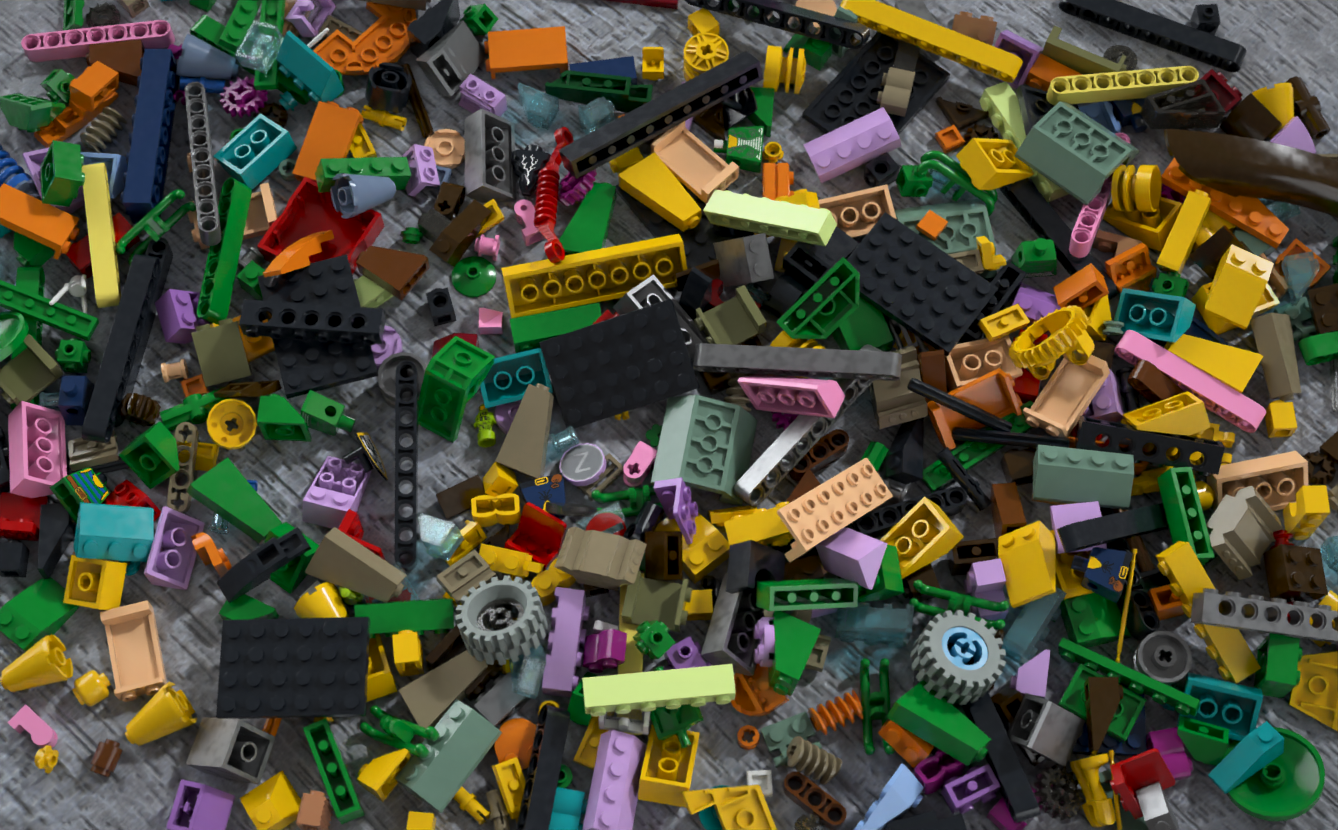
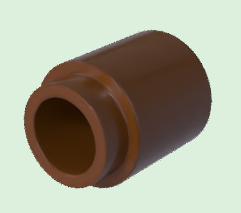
(106, 758)

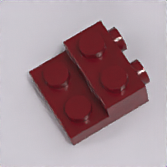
(1227, 96)

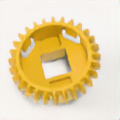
(1067, 336)

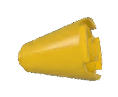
(1278, 102)
(321, 604)
(38, 666)
(161, 716)

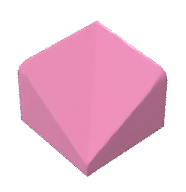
(490, 321)

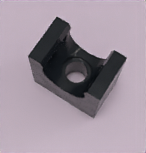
(753, 563)

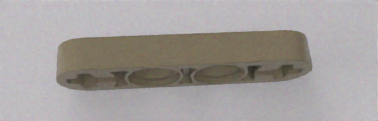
(187, 467)

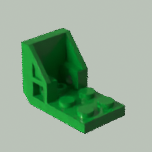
(449, 384)

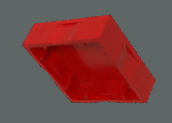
(314, 212)

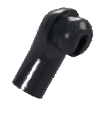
(711, 582)

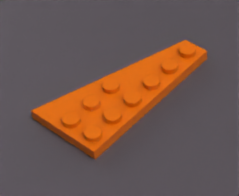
(1241, 211)

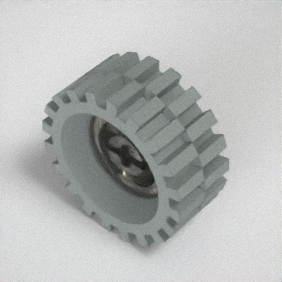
(495, 607)

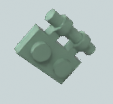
(1298, 314)
(779, 735)

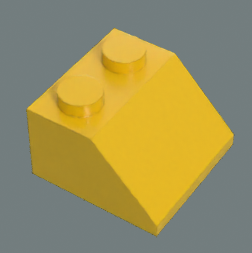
(95, 583)

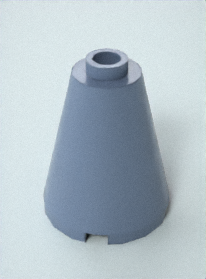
(204, 60)
(359, 193)

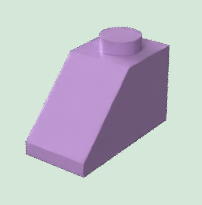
(1032, 676)

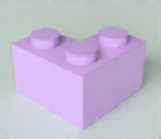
(986, 582)

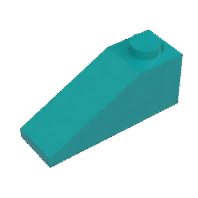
(1248, 757)

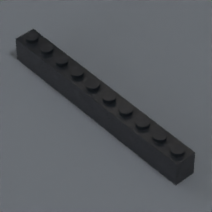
(661, 114)

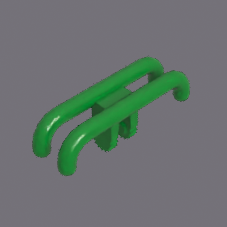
(957, 176)
(154, 224)
(636, 497)
(957, 602)
(875, 704)
(399, 732)

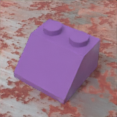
(1022, 48)
(1035, 303)

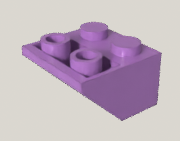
(179, 315)
(200, 808)

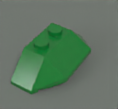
(29, 112)
(824, 304)

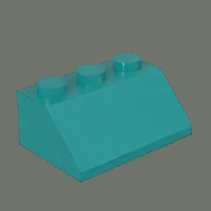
(308, 70)
(256, 151)
(1154, 314)
(512, 375)
(114, 532)
(1225, 704)

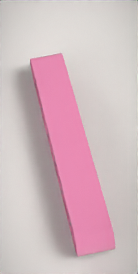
(76, 42)
(1091, 217)
(1216, 395)

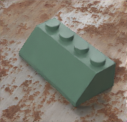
(1082, 476)
(451, 758)

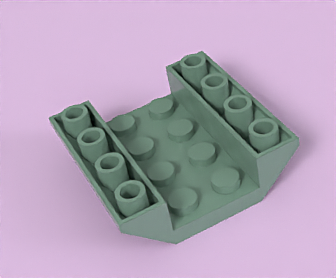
(1074, 151)
(965, 222)
(705, 445)

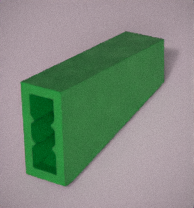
(591, 221)
(235, 500)
(939, 724)

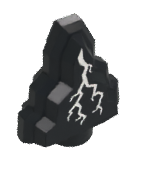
(527, 166)

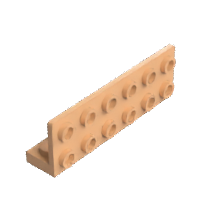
(833, 506)

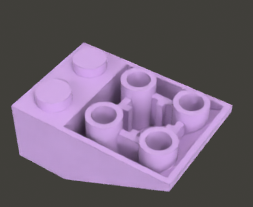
(1107, 402)
(334, 491)

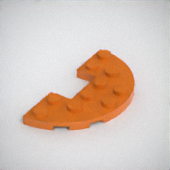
(381, 43)

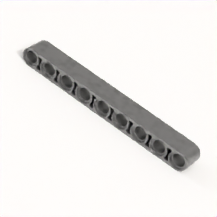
(202, 164)
(797, 361)
(793, 445)

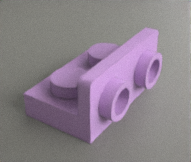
(422, 169)

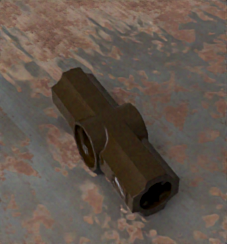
(1308, 109)

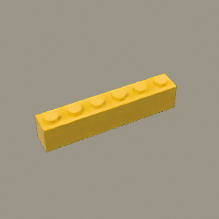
(1222, 643)

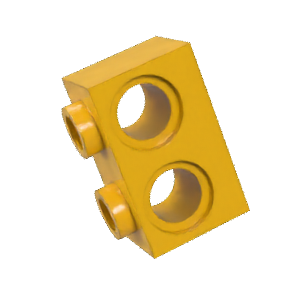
(408, 653)

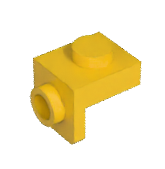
(652, 63)

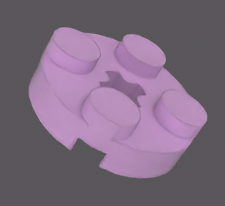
(766, 641)

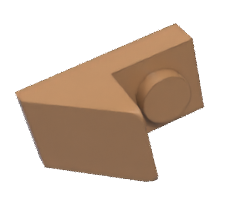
(1113, 243)

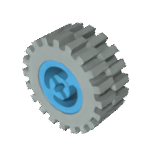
(947, 670)

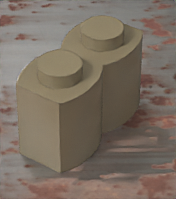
(897, 91)

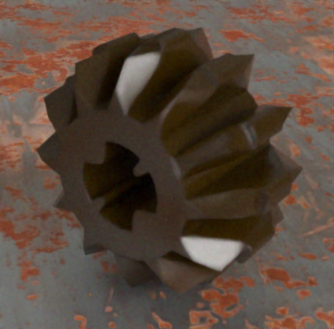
(139, 409)

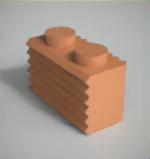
(314, 812)

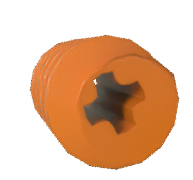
(836, 712)

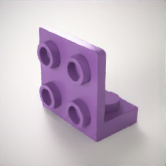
(678, 505)

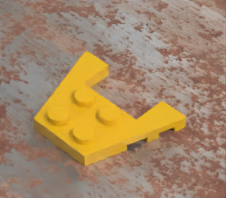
(1318, 688)
(736, 806)

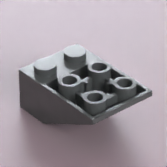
(452, 59)

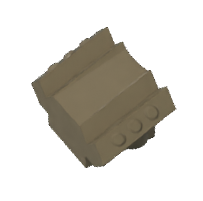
(892, 399)
(1242, 530)
(600, 558)

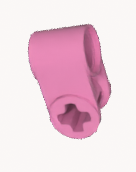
(639, 464)

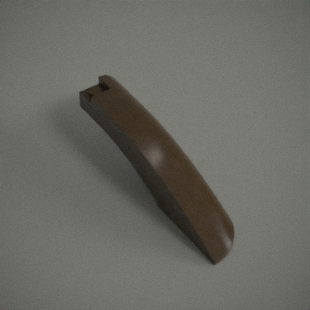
(1256, 168)

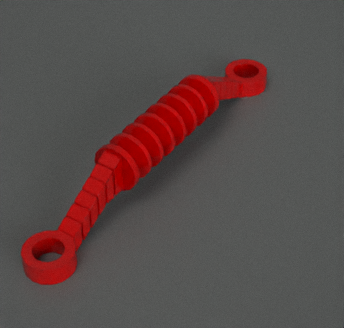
(547, 198)

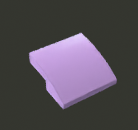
(1295, 135)
(1071, 513)

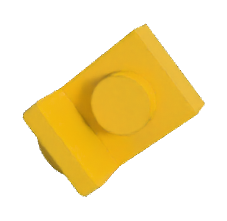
(987, 251)

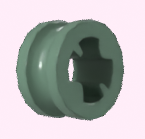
(284, 166)
(1113, 328)

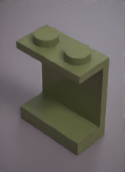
(732, 320)
(221, 352)
(28, 373)
(657, 601)

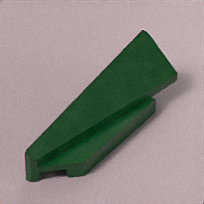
(586, 87)

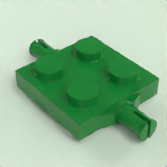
(675, 721)

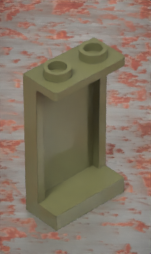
(1078, 58)

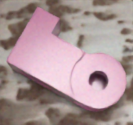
(524, 215)
(40, 731)

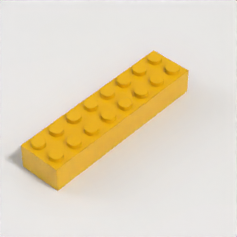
(591, 275)

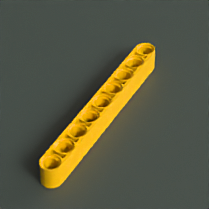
(936, 39)

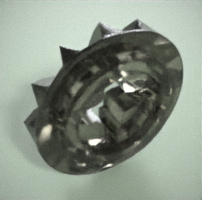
(111, 12)
(1115, 51)

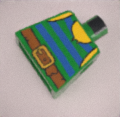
(80, 487)

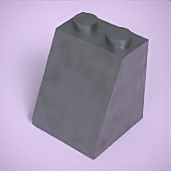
(744, 260)
(1046, 729)
(231, 749)

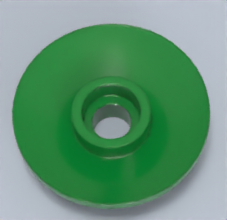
(477, 284)

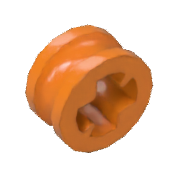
(751, 729)

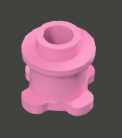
(487, 246)

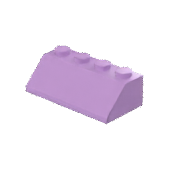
(852, 145)
(615, 782)

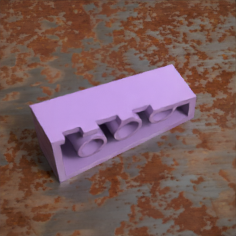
(565, 642)

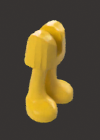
(1098, 806)

